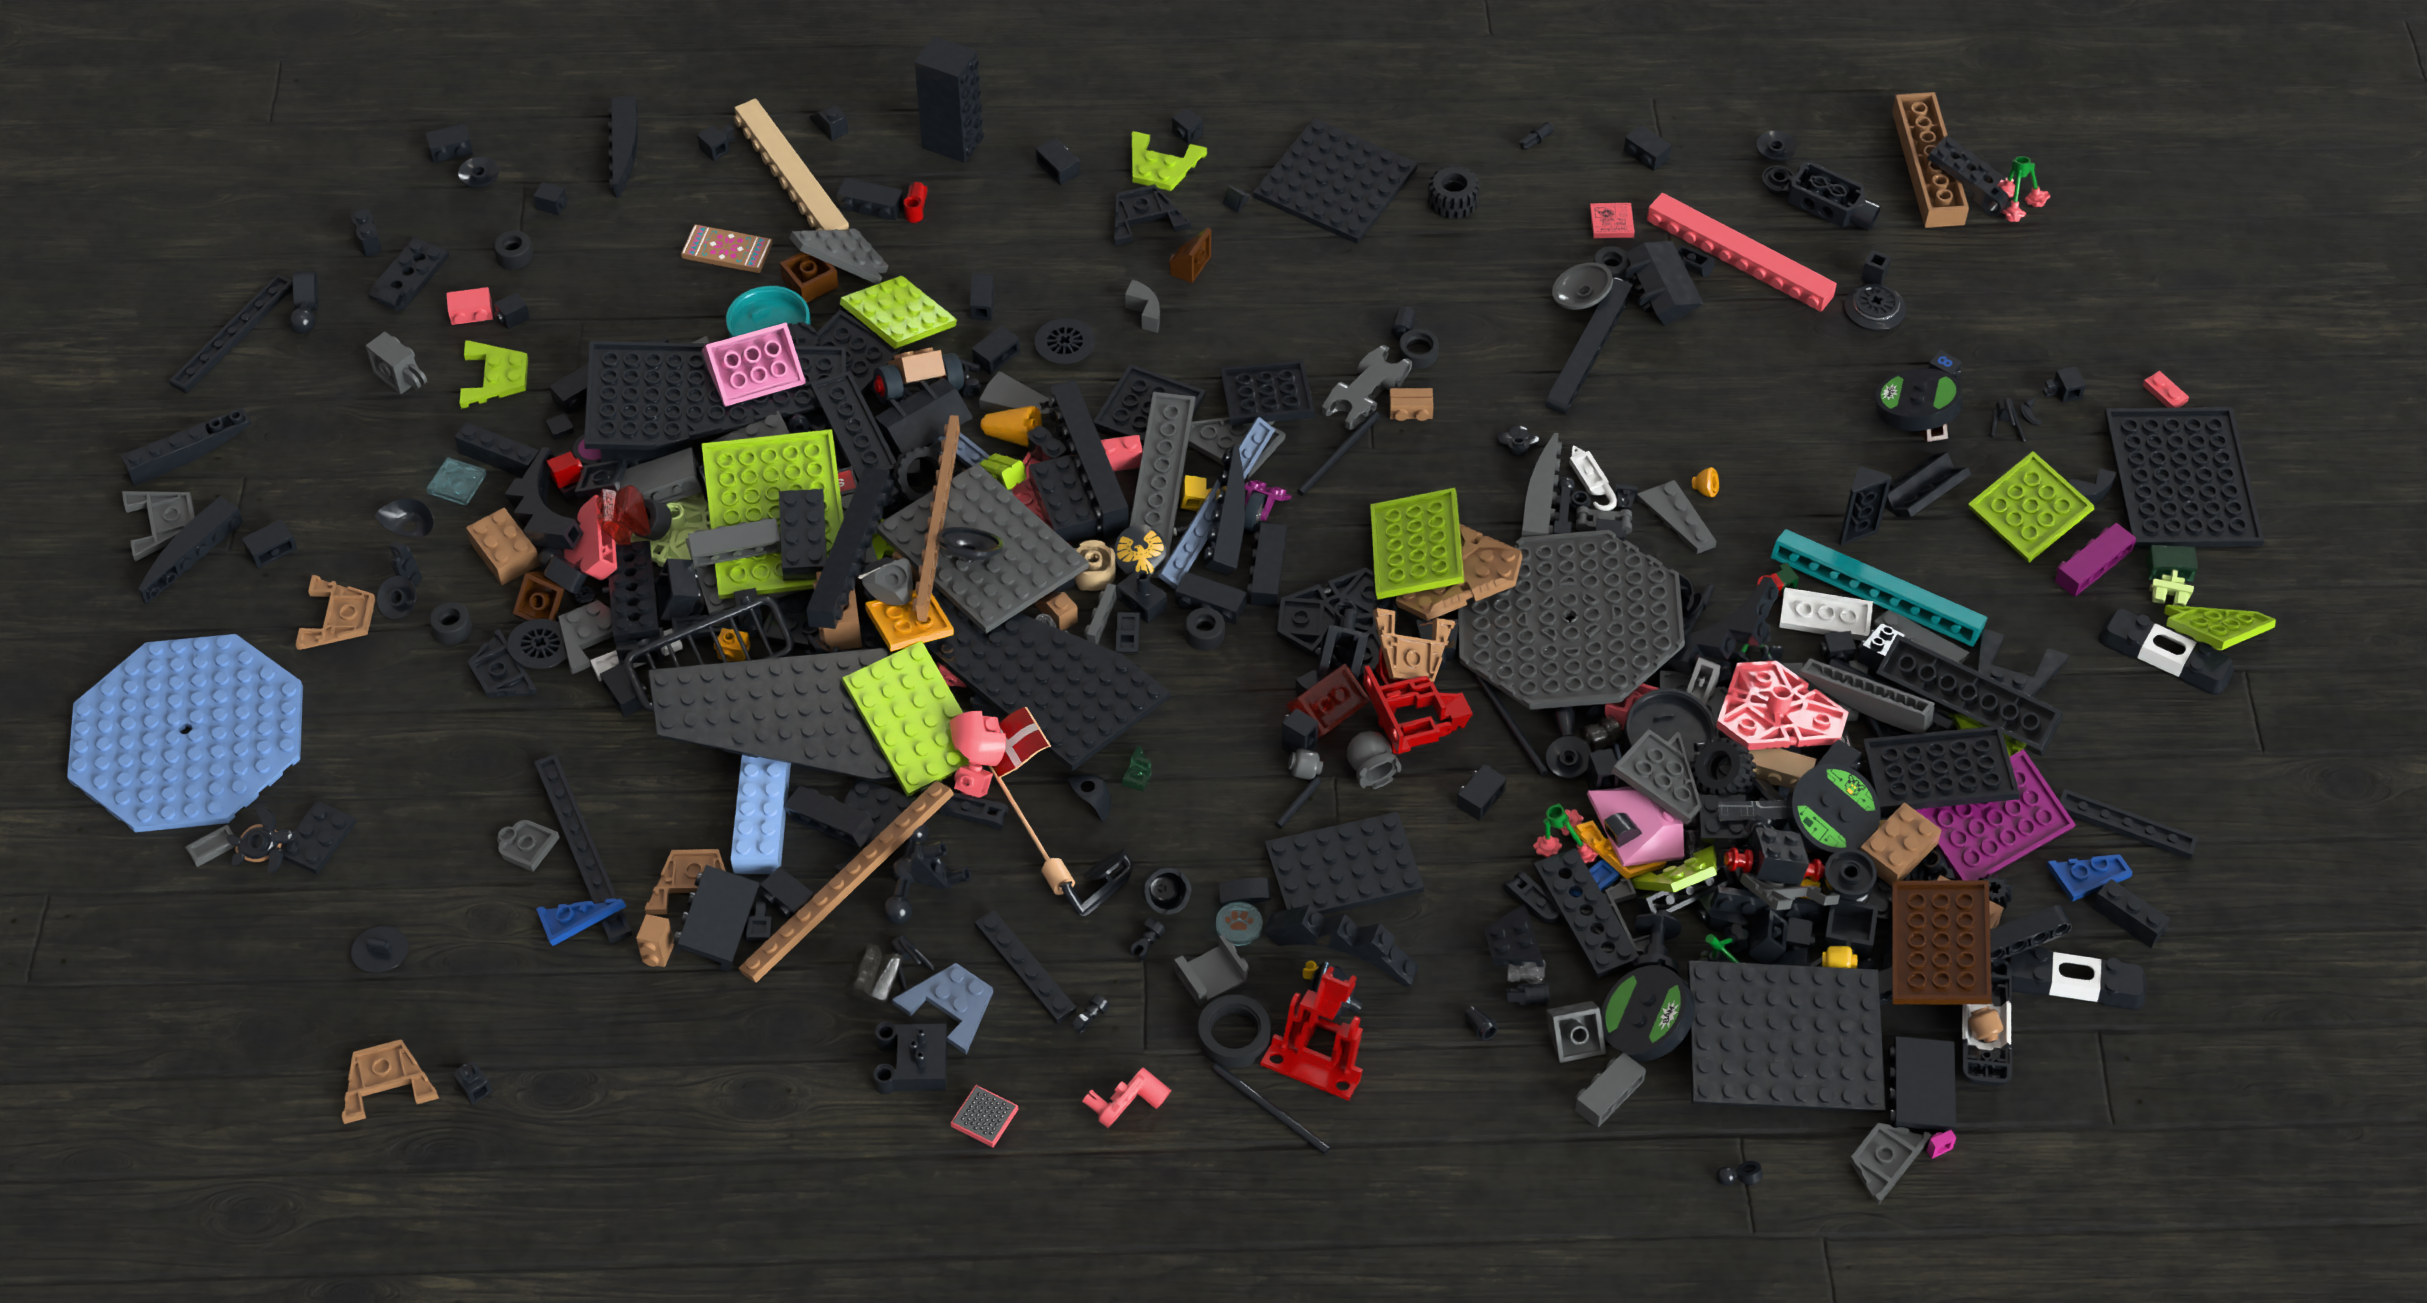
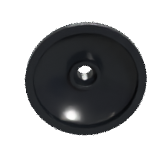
(969, 543)

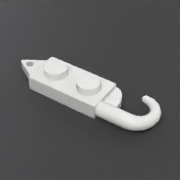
(1592, 477)

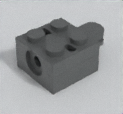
(394, 363)

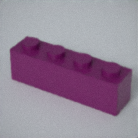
(2095, 559)

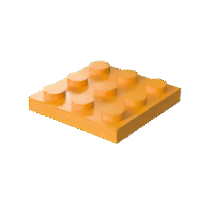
(900, 625)

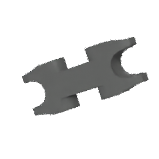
(1360, 395)

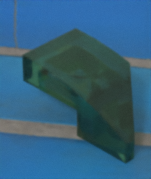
(1138, 771)

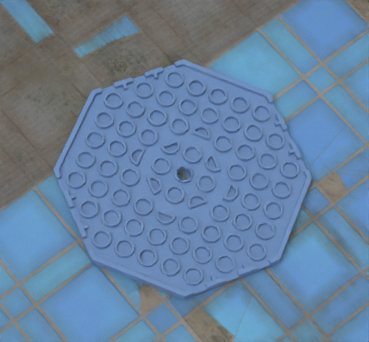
(153, 777)

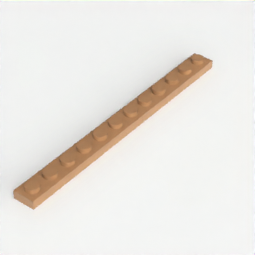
(936, 522)
(845, 881)

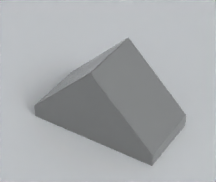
(1704, 680)

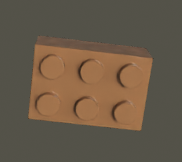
(503, 546)
(1901, 843)

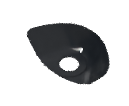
(399, 512)
(1099, 798)

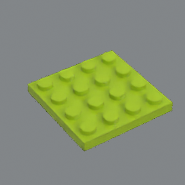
(898, 312)
(2031, 506)

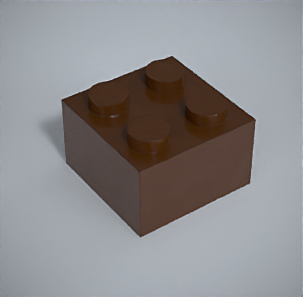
(808, 276)

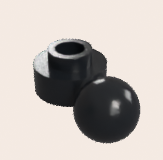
(1747, 1173)

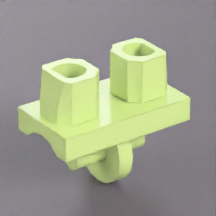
(2171, 586)

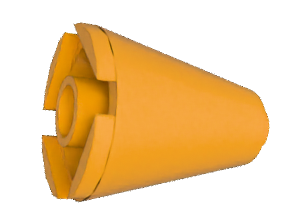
(1012, 424)

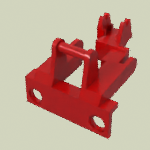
(1421, 693)
(1301, 1024)

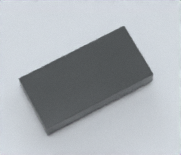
(210, 846)

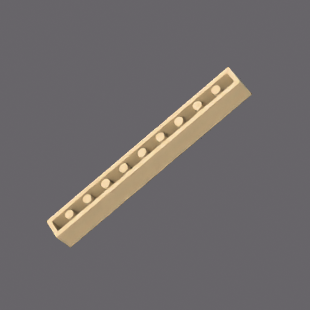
(788, 167)

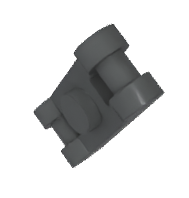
(1585, 514)

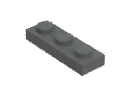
(1101, 614)

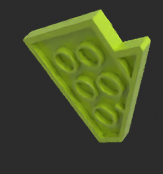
(2217, 626)

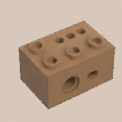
(847, 631)

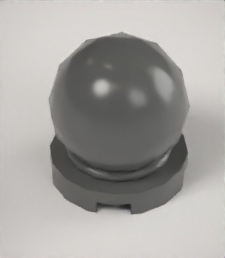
(1372, 759)

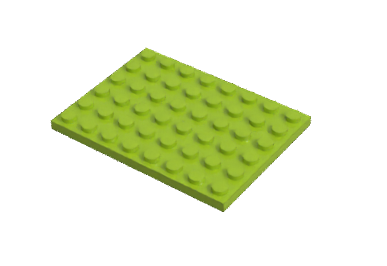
(745, 487)

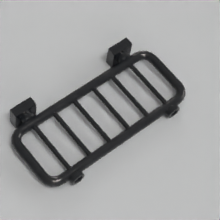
(748, 603)

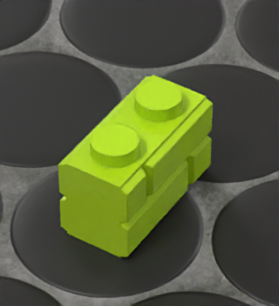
(1005, 470)

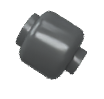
(1305, 764)

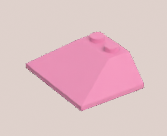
(1661, 831)

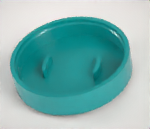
(765, 308)

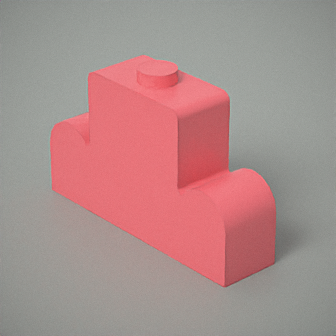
(596, 549)

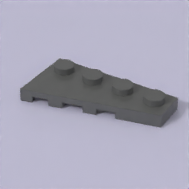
(1678, 514)
(1922, 636)

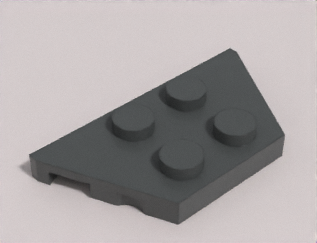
(1885, 1157)

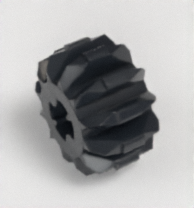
(1999, 891)

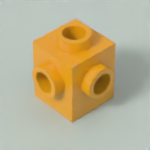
(731, 645)

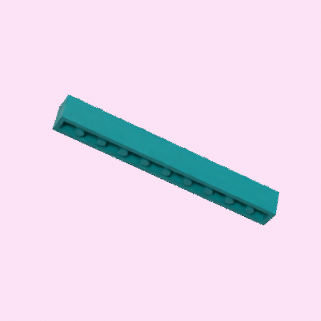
(1879, 587)

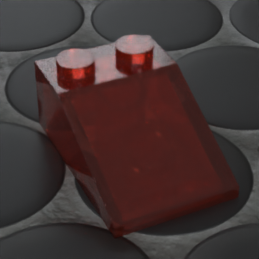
(1331, 699)

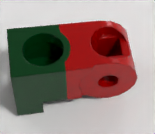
(1783, 579)

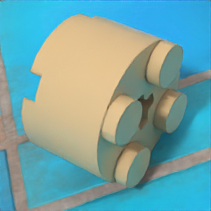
(1101, 566)

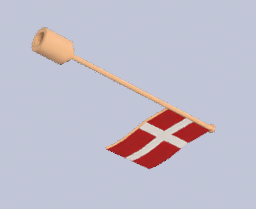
(1022, 743)

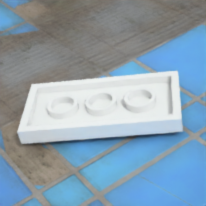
(1825, 613)

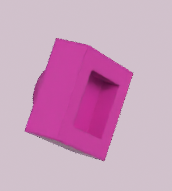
(1941, 1143)

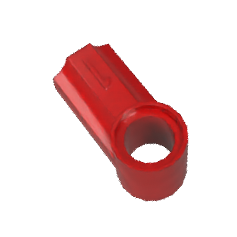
(915, 202)

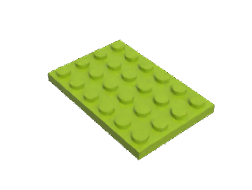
(1416, 543)
(909, 715)

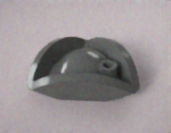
(891, 583)

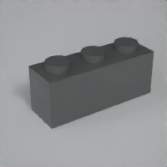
(1609, 1089)

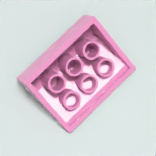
(754, 364)

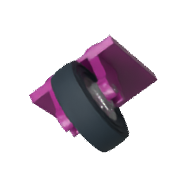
(1258, 505)

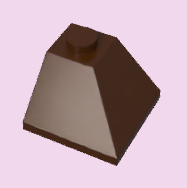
(1191, 257)
(538, 597)

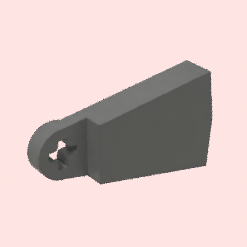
(1006, 393)

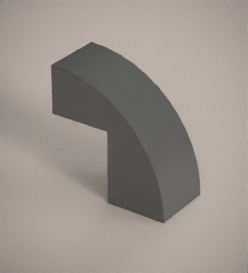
(1142, 299)

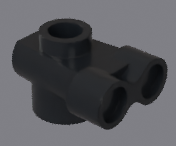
(1937, 866)

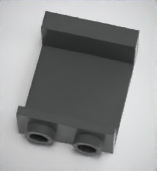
(1212, 972)

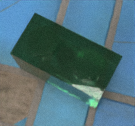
(2167, 558)

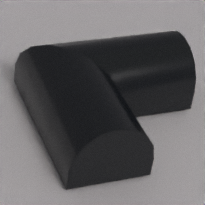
(1696, 261)

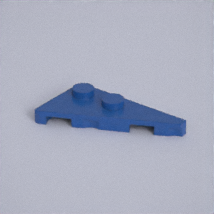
(570, 919)

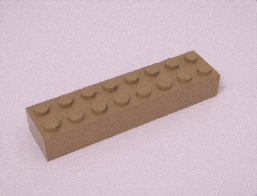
(1920, 131)

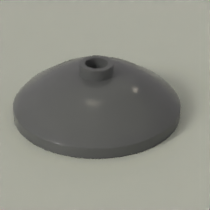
(1582, 286)

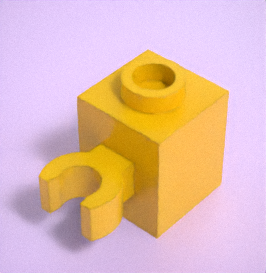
(1193, 492)

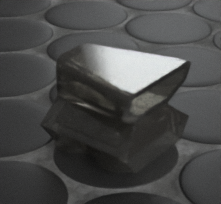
(872, 974)

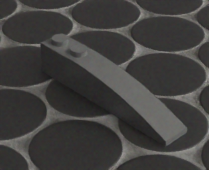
(1871, 697)

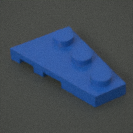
(2088, 876)

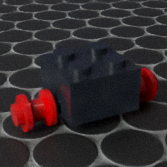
(1775, 857)

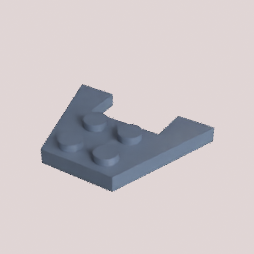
(955, 994)

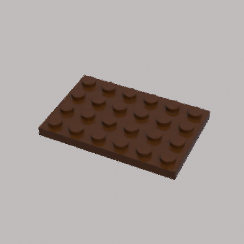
(1941, 942)

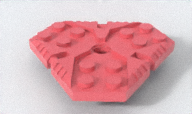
(1775, 709)

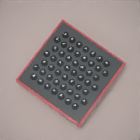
(984, 1116)

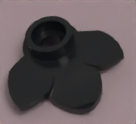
(1518, 439)

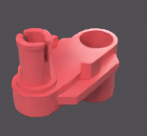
(1142, 1084)

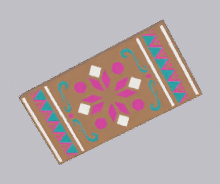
(727, 248)

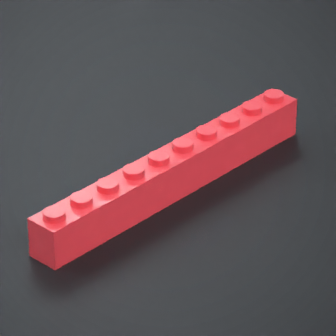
(1741, 252)

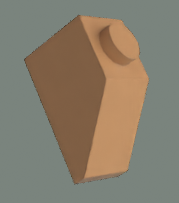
(1060, 608)

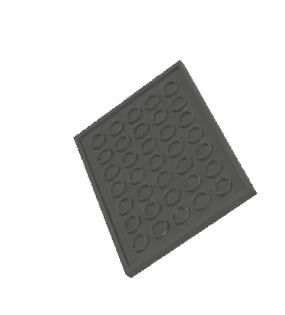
(1001, 586)

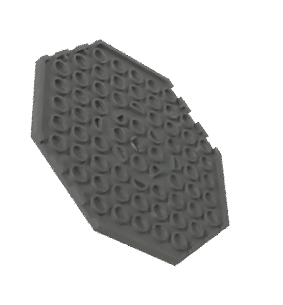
(1621, 629)

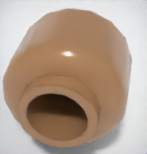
(1985, 1024)

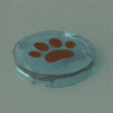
(1239, 923)

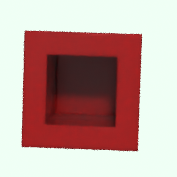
(565, 469)

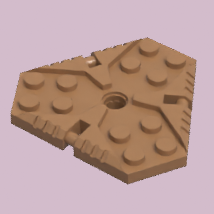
(1487, 570)

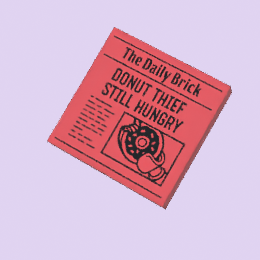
(1612, 220)

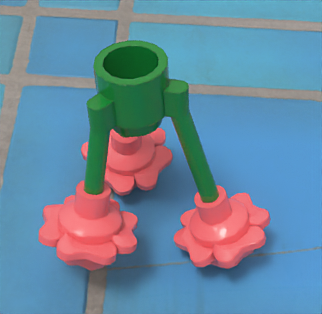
(2021, 167)
(1566, 822)

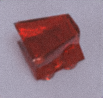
(622, 514)

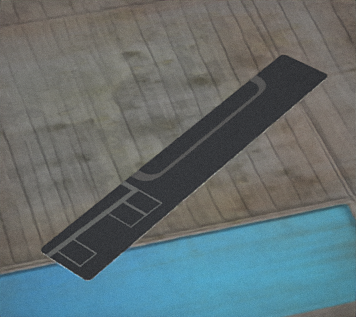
(1747, 809)

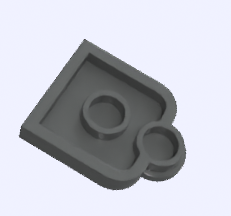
(526, 843)

